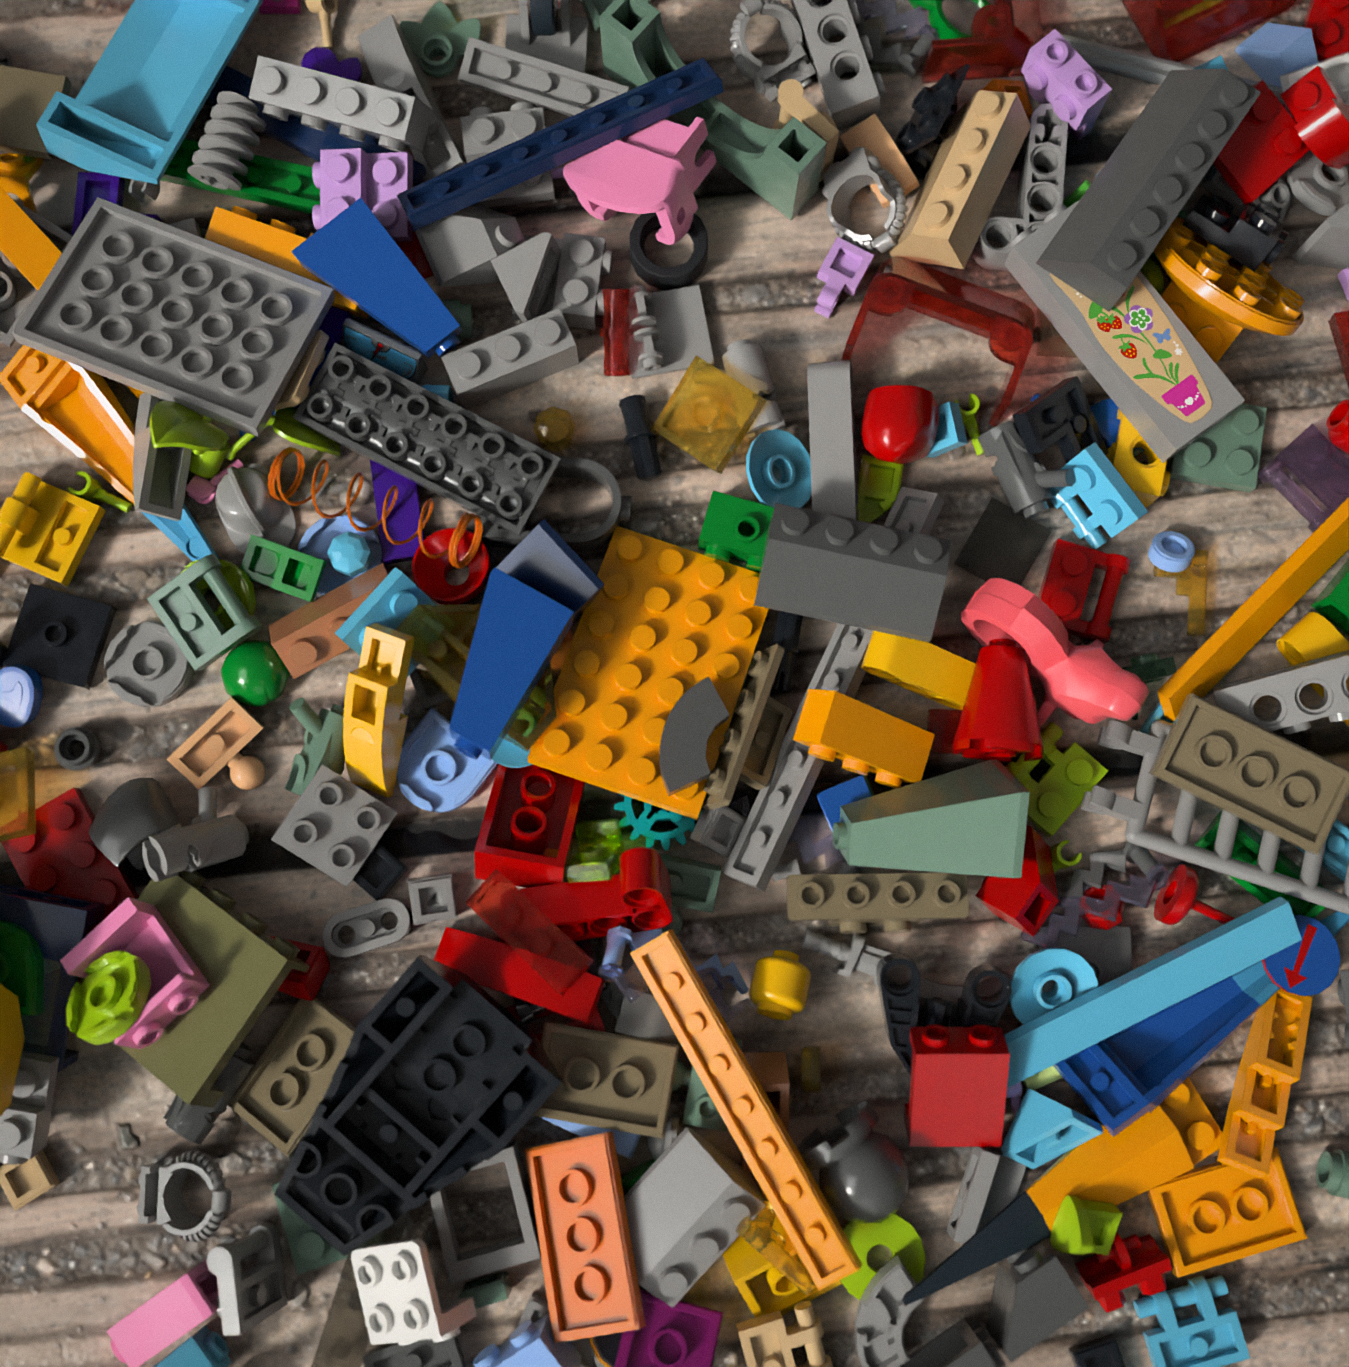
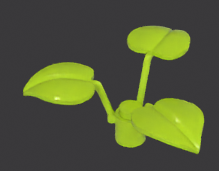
(181, 427)

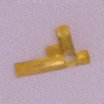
(1194, 588)
(771, 1246)

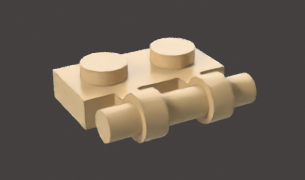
(769, 1342)

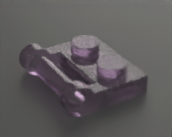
(1318, 467)

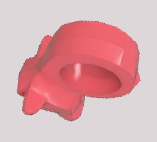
(1074, 677)

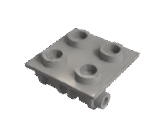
(667, 330)
(334, 825)

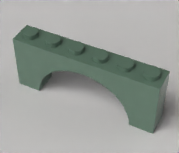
(774, 163)

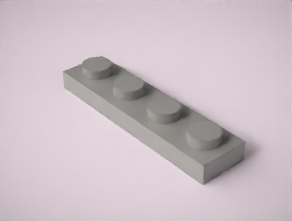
(533, 79)

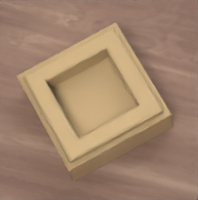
(27, 1180)

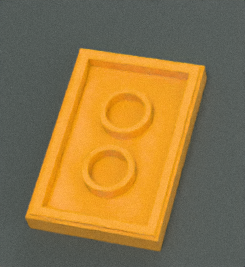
(1224, 1215)

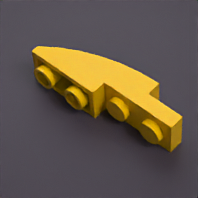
(373, 707)

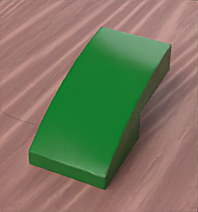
(283, 568)

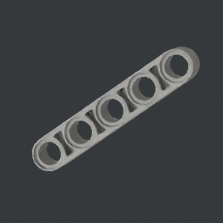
(833, 438)

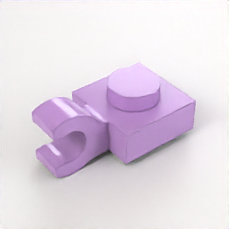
(841, 271)

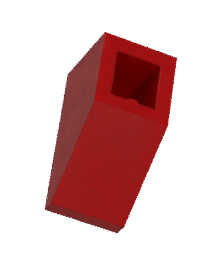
(1028, 899)

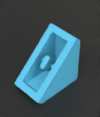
(1045, 1131)

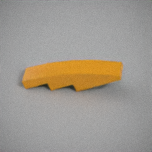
(1263, 1082)

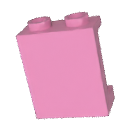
(174, 975)

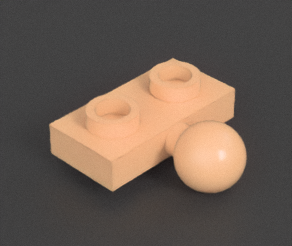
(217, 745)

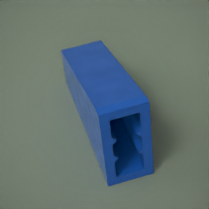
(373, 272)
(506, 659)

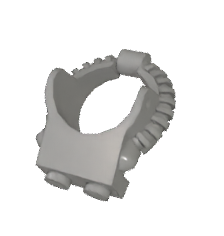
(769, 77)
(845, 180)
(163, 1197)

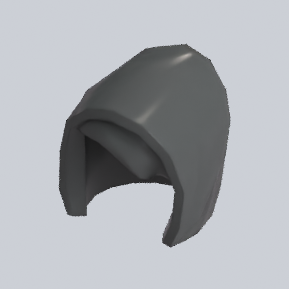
(129, 818)

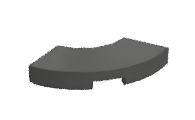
(686, 736)

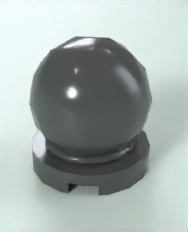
(858, 1168)

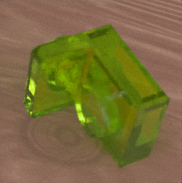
(598, 851)

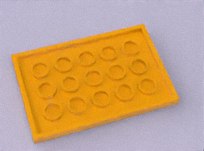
(636, 651)

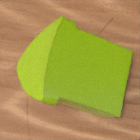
(1085, 1226)

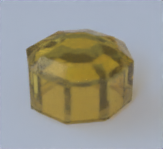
(554, 429)

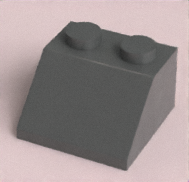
(1030, 1300)

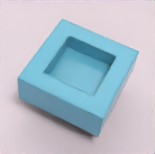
(950, 430)

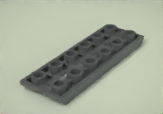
(427, 439)

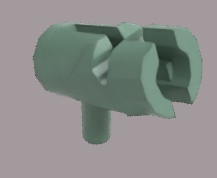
(322, 744)

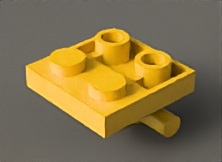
(47, 528)

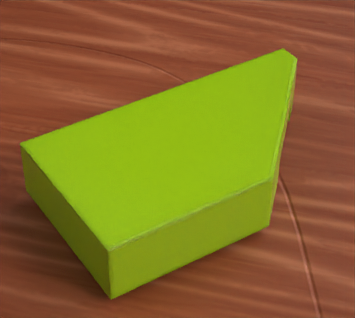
(877, 487)

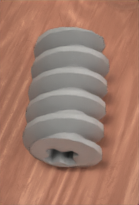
(226, 142)

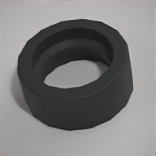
(667, 277)

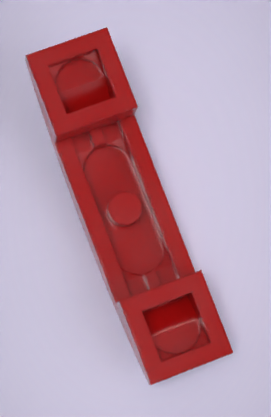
(504, 971)

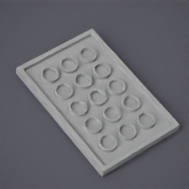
(175, 316)

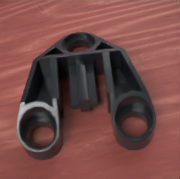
(901, 1004)

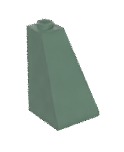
(945, 824)

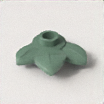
(439, 36)

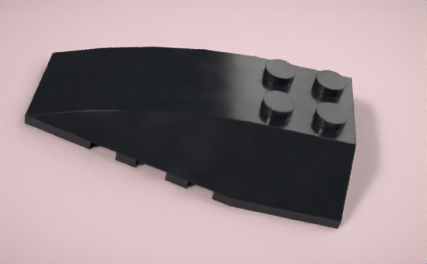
(414, 1104)

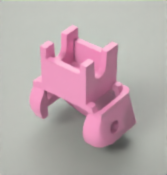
(644, 175)

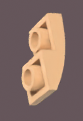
(875, 138)

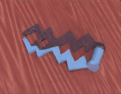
(634, 986)

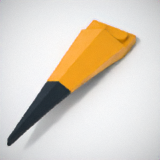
(1099, 1170)

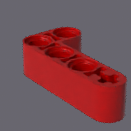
(633, 899)

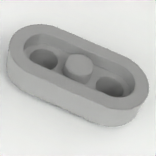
(368, 927)

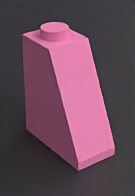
(165, 1317)

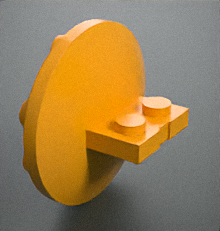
(1221, 297)

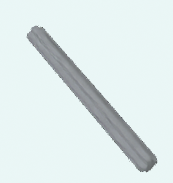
(1135, 64)

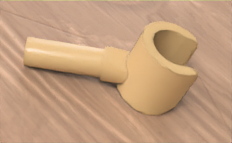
(325, 9)

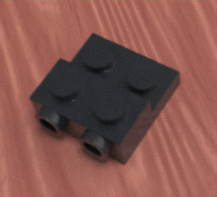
(1247, 238)

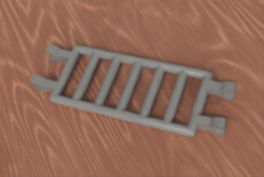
(1136, 813)

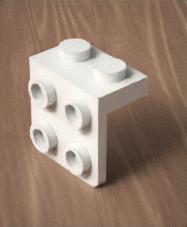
(402, 1295)

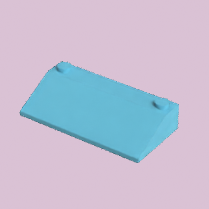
(146, 87)

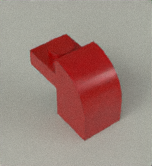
(1320, 117)

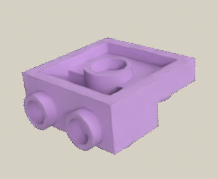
(1063, 78)
(374, 177)

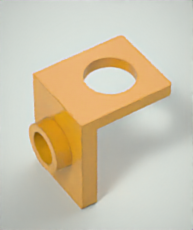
(15, 176)

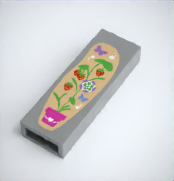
(1133, 351)

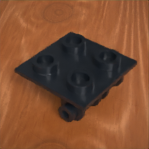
(930, 121)

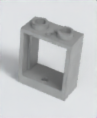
(500, 1254)

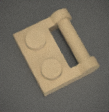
(794, 104)

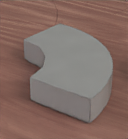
(883, 1317)

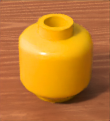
(780, 985)

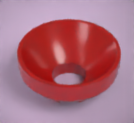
(431, 573)

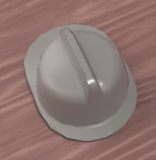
(250, 509)

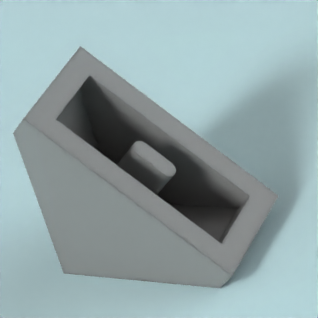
(527, 273)

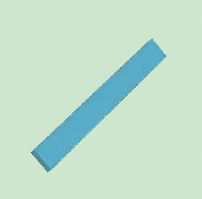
(1150, 989)

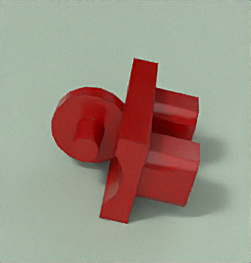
(1128, 1264)

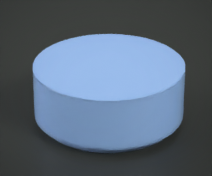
(1171, 551)

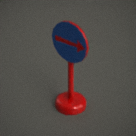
(1298, 969)

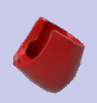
(900, 423)

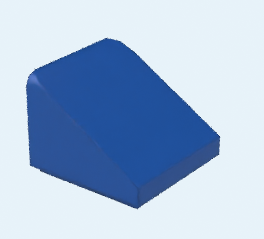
(842, 794)

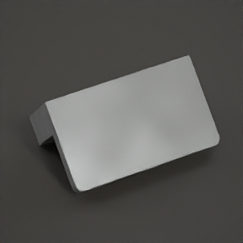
(985, 1190)

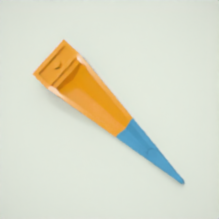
(93, 425)

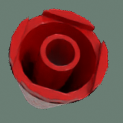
(999, 707)

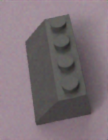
(853, 572)

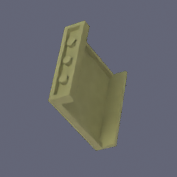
(243, 976)

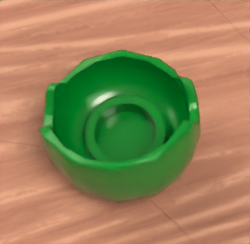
(254, 673)

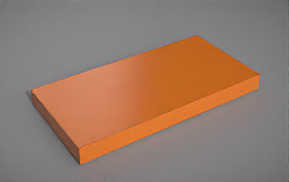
(584, 1238)

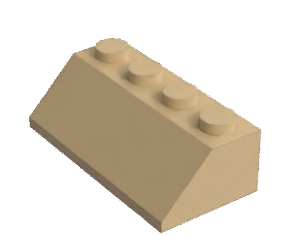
(964, 180)

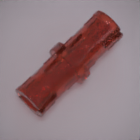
(616, 332)

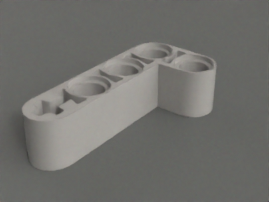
(1033, 187)

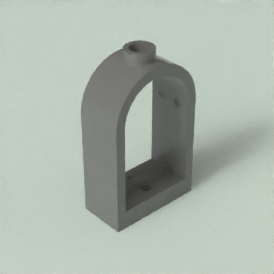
(573, 468)

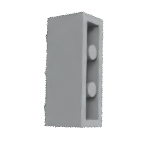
(511, 359)

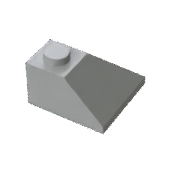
(464, 244)

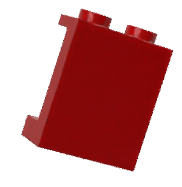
(957, 1086)

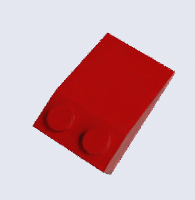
(529, 826)

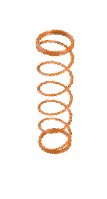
(457, 534)

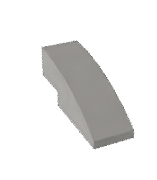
(158, 473)

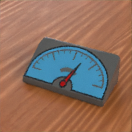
(384, 351)

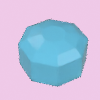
(350, 554)

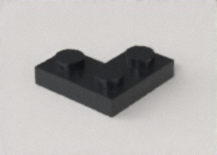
(1062, 417)

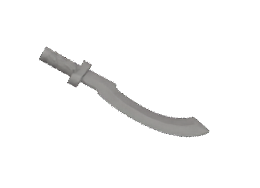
(866, 958)

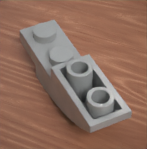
(397, 69)

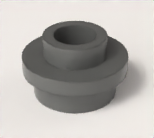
(64, 748)

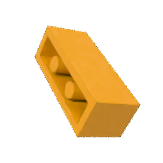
(863, 738)

